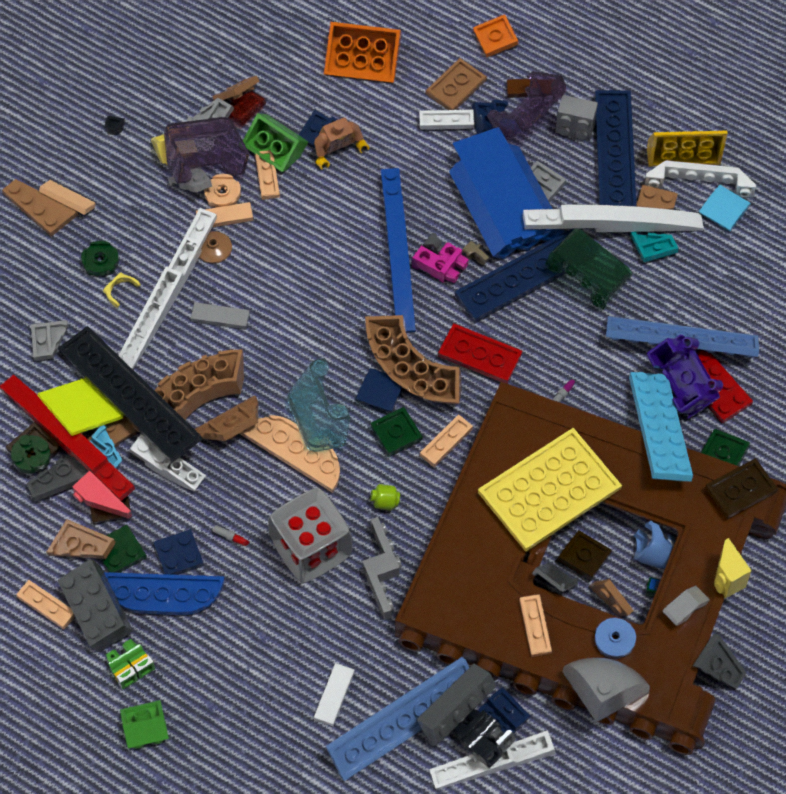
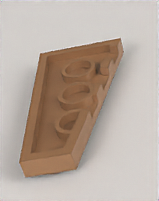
(40, 208)

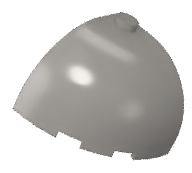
(605, 684)

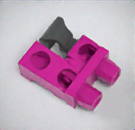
(440, 265)

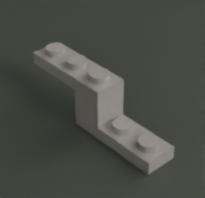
(381, 568)

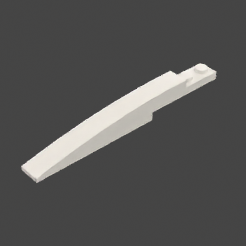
(612, 219)
(167, 288)

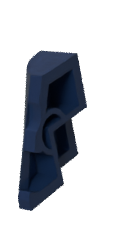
(481, 110)

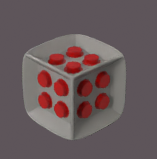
(310, 535)

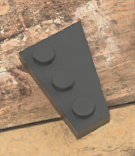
(56, 479)
(720, 663)

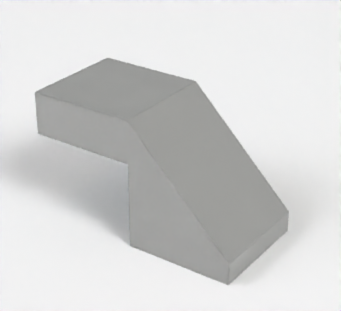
(685, 605)

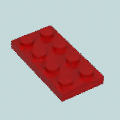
(480, 353)
(732, 396)

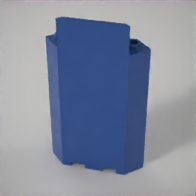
(497, 189)

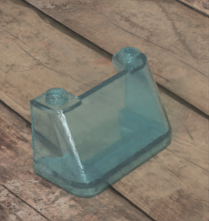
(319, 423)

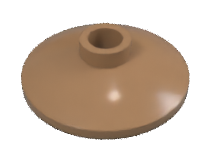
(218, 252)

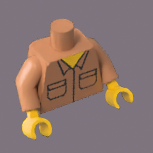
(336, 136)

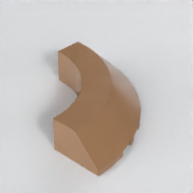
(408, 366)
(202, 381)

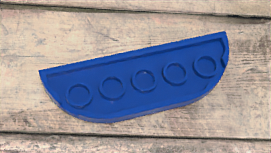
(165, 592)

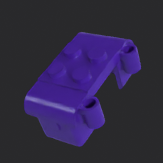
(686, 374)

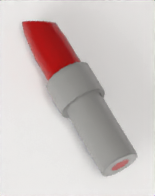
(230, 535)

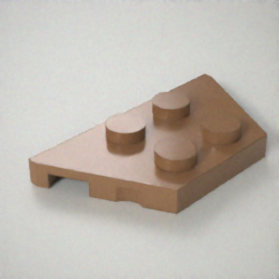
(231, 422)

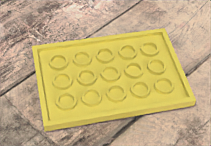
(549, 489)

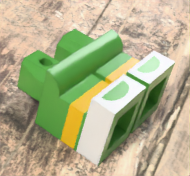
(130, 664)

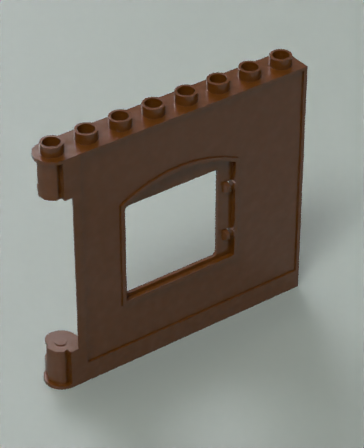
(475, 571)

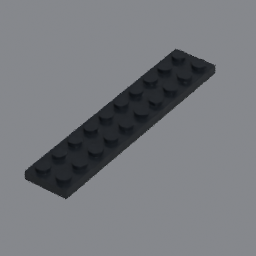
(130, 394)

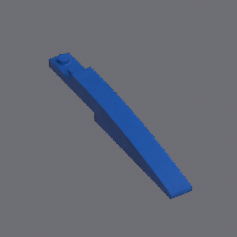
(398, 247)

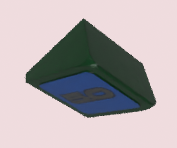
(652, 587)

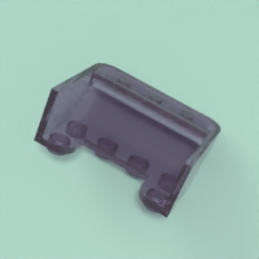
(204, 144)

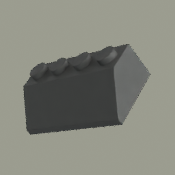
(456, 704)

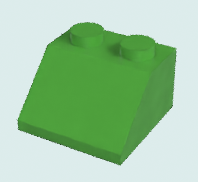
(144, 724)

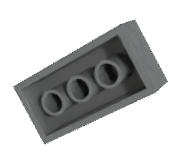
(95, 605)

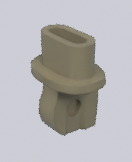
(473, 251)

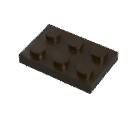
(741, 488)

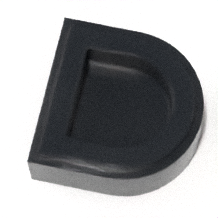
(114, 125)

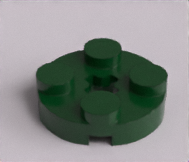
(103, 267)
(26, 444)

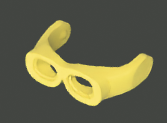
(118, 279)

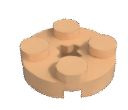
(226, 182)

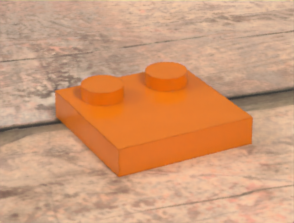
(495, 35)

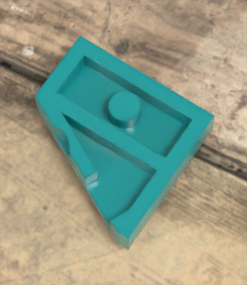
(654, 245)

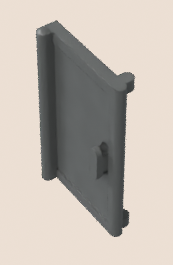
(556, 576)

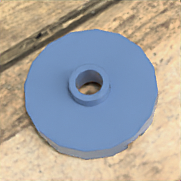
(613, 647)

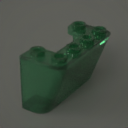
(590, 265)

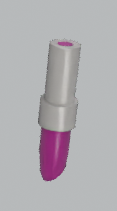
(563, 392)

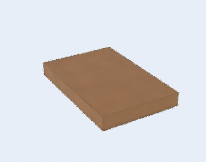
(456, 85)

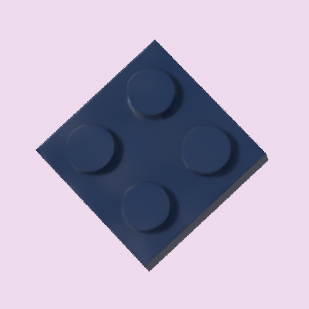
(178, 553)

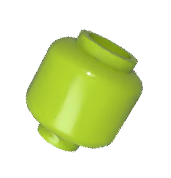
(385, 497)

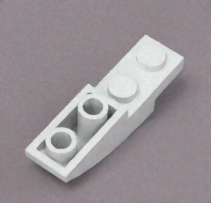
(177, 472)

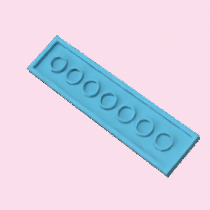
(660, 427)

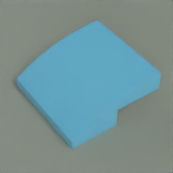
(724, 208)

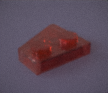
(246, 107)

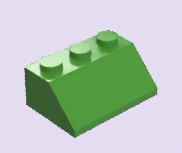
(271, 135)

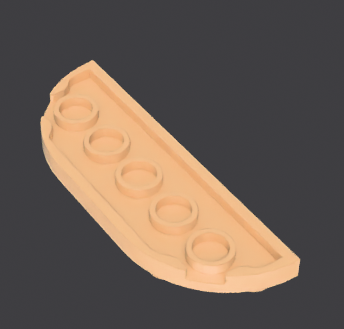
(284, 441)

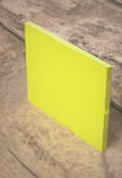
(79, 406)

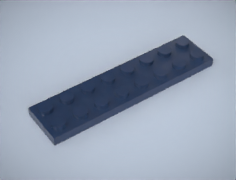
(615, 148)
(509, 281)

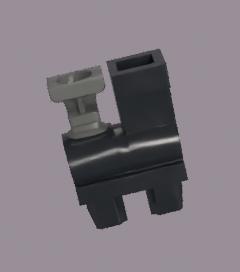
(477, 737)

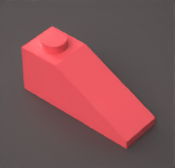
(97, 495)

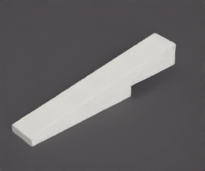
(470, 767)

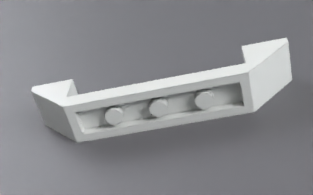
(710, 173)

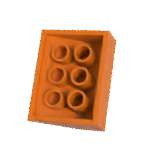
(362, 52)

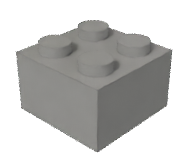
(576, 117)

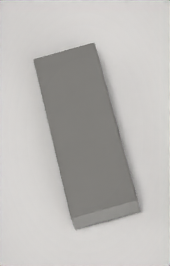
(220, 315)

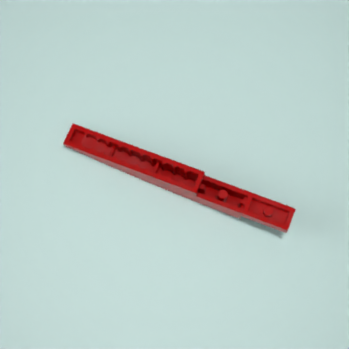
(76, 445)

